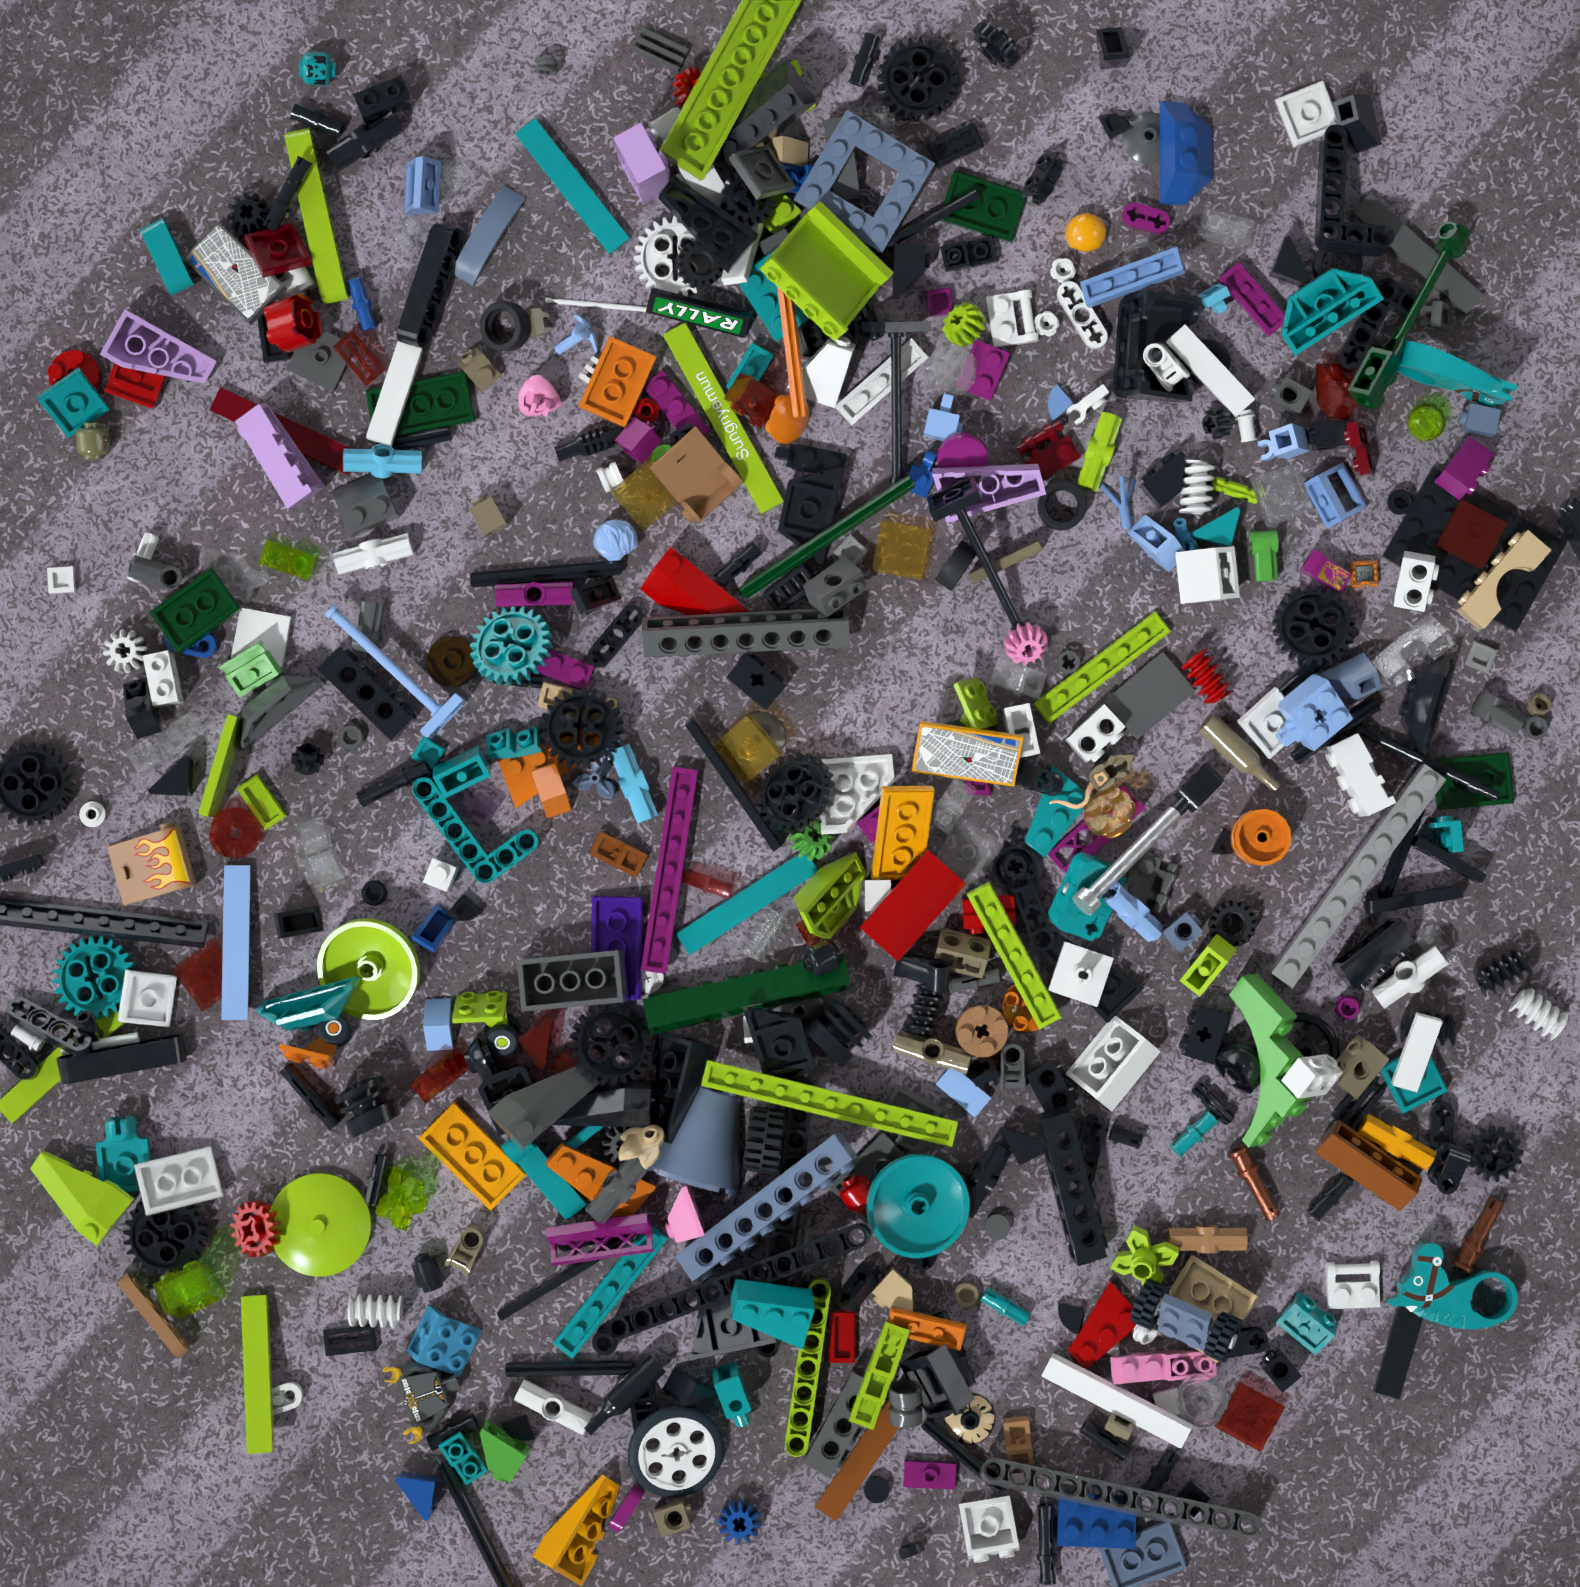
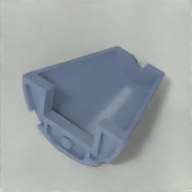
(706, 1144)

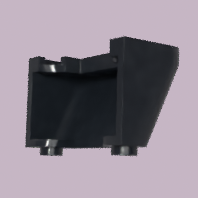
(1146, 320)

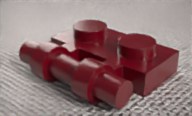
(1053, 458)

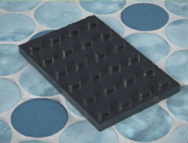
(1424, 526)

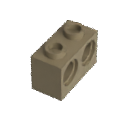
(964, 952)

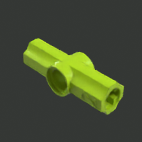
(1099, 451)

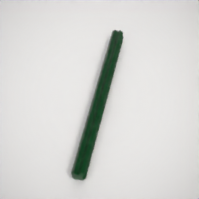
(827, 536)

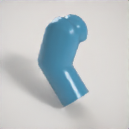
(1183, 536)

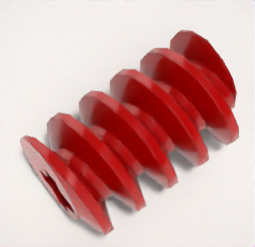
(1206, 677)

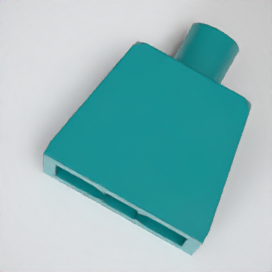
(732, 1393)

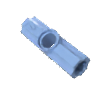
(1133, 912)

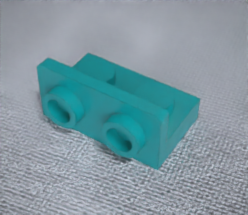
(1451, 836)
(1308, 1323)

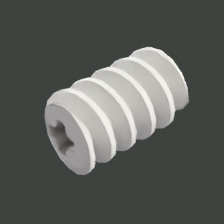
(1196, 487)
(1539, 1012)
(375, 1311)

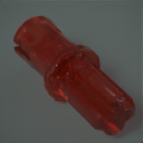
(707, 883)

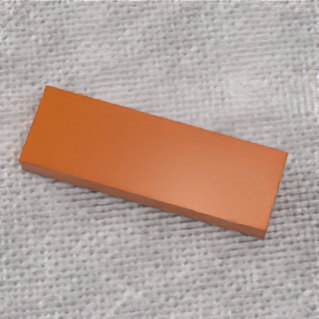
(929, 1328)

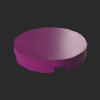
(962, 451)

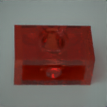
(742, 395)

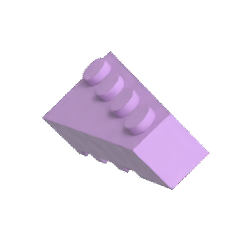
(279, 456)
(997, 484)

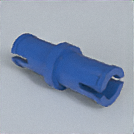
(361, 304)

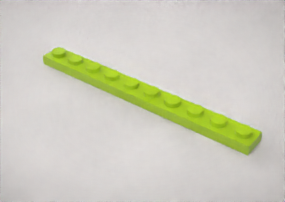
(829, 1103)

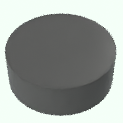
(351, 737)
(996, 1226)

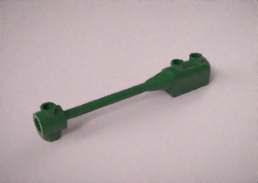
(1381, 364)

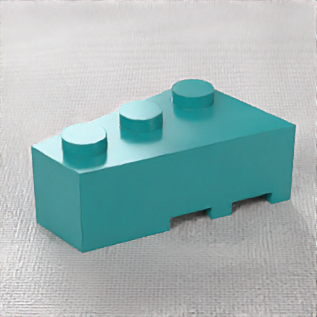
(774, 1309)

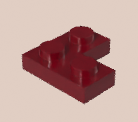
(1357, 439)

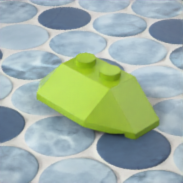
(831, 895)

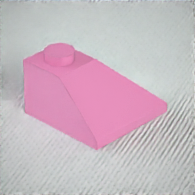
(685, 1218)

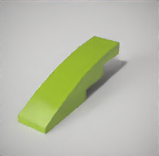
(879, 1375)

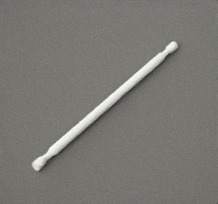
(596, 304)

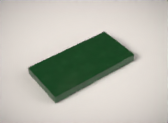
(432, 403)

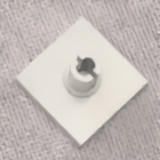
(1080, 974)

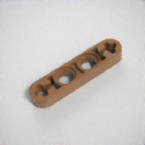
(153, 1315)

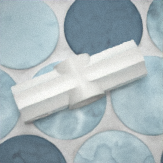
(373, 553)
(1409, 977)
(537, 1398)

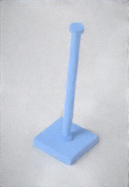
(440, 714)

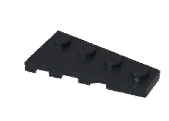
(712, 226)

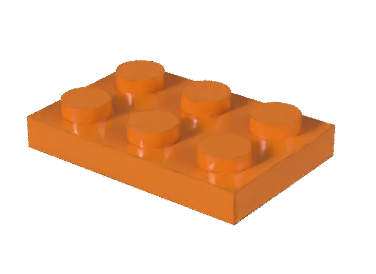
(617, 382)

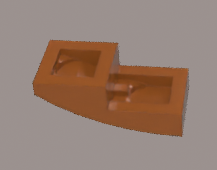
(617, 854)

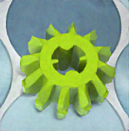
(964, 324)

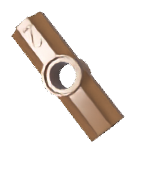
(1208, 1239)

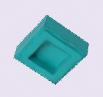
(429, 751)

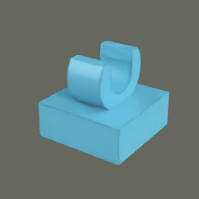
(1214, 298)

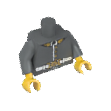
(423, 1395)

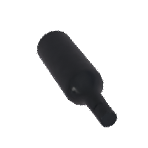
(627, 1391)

